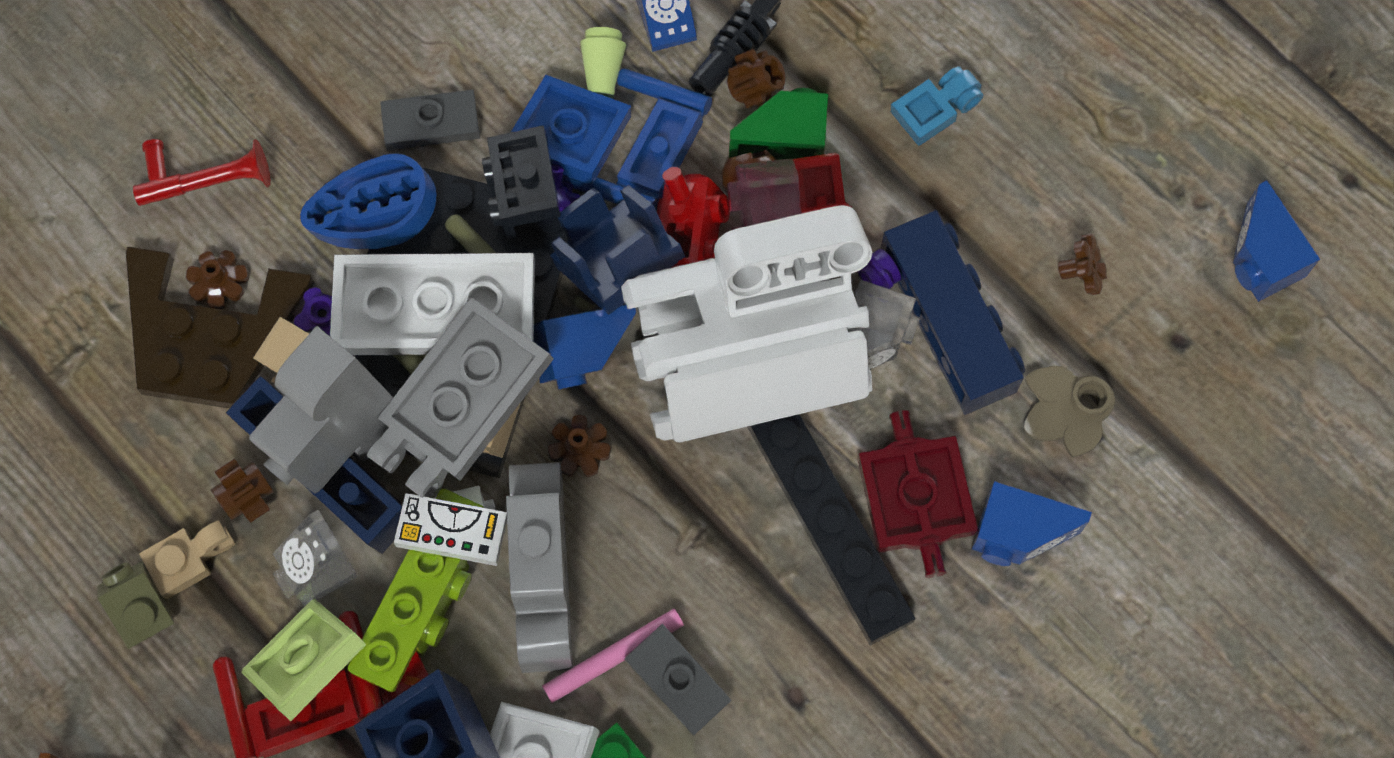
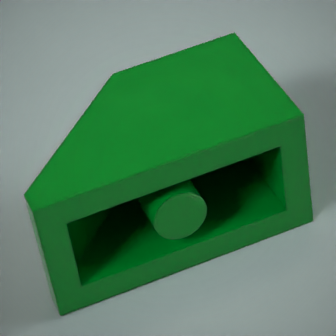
(786, 126)

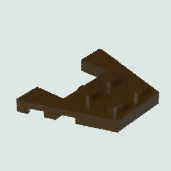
(200, 350)

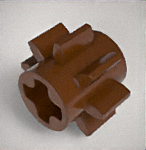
(755, 78)
(242, 490)

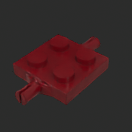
(917, 494)

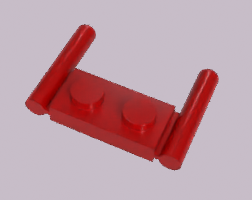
(266, 731)

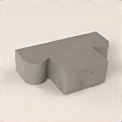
(325, 413)
(539, 567)

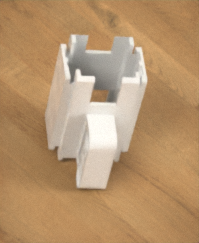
(756, 326)

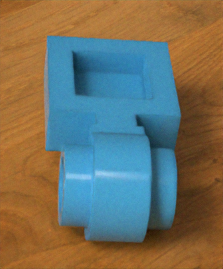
(929, 110)

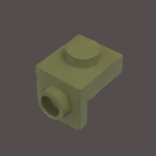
(133, 603)

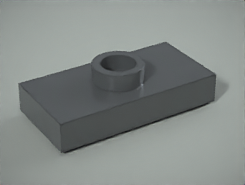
(430, 120)
(677, 679)

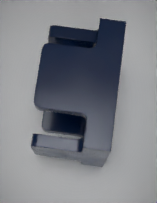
(612, 245)

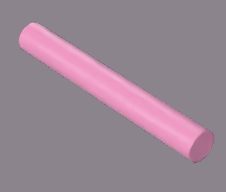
(607, 658)

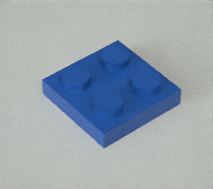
(578, 126)

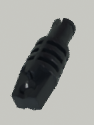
(741, 33)

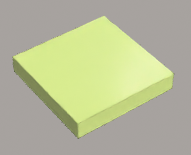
(303, 658)

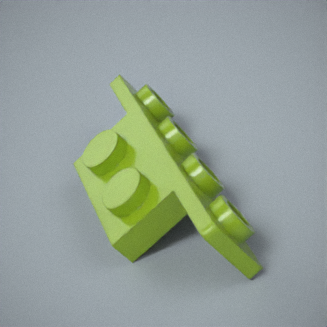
(411, 612)

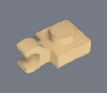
(180, 560)

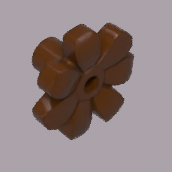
(1085, 265)
(217, 279)
(579, 446)

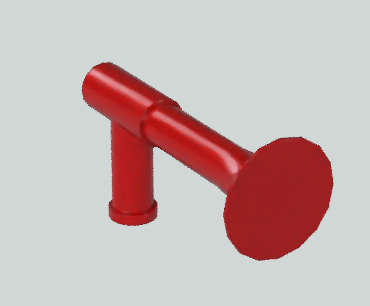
(161, 187)

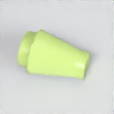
(602, 59)

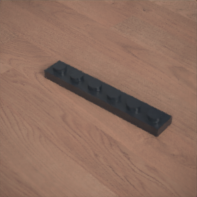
(833, 527)

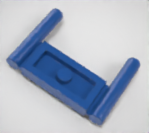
(661, 141)

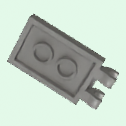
(458, 398)

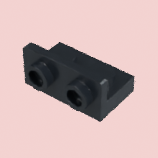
(522, 179)

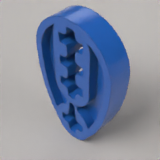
(378, 225)

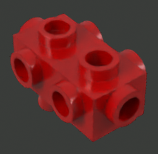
(692, 213)

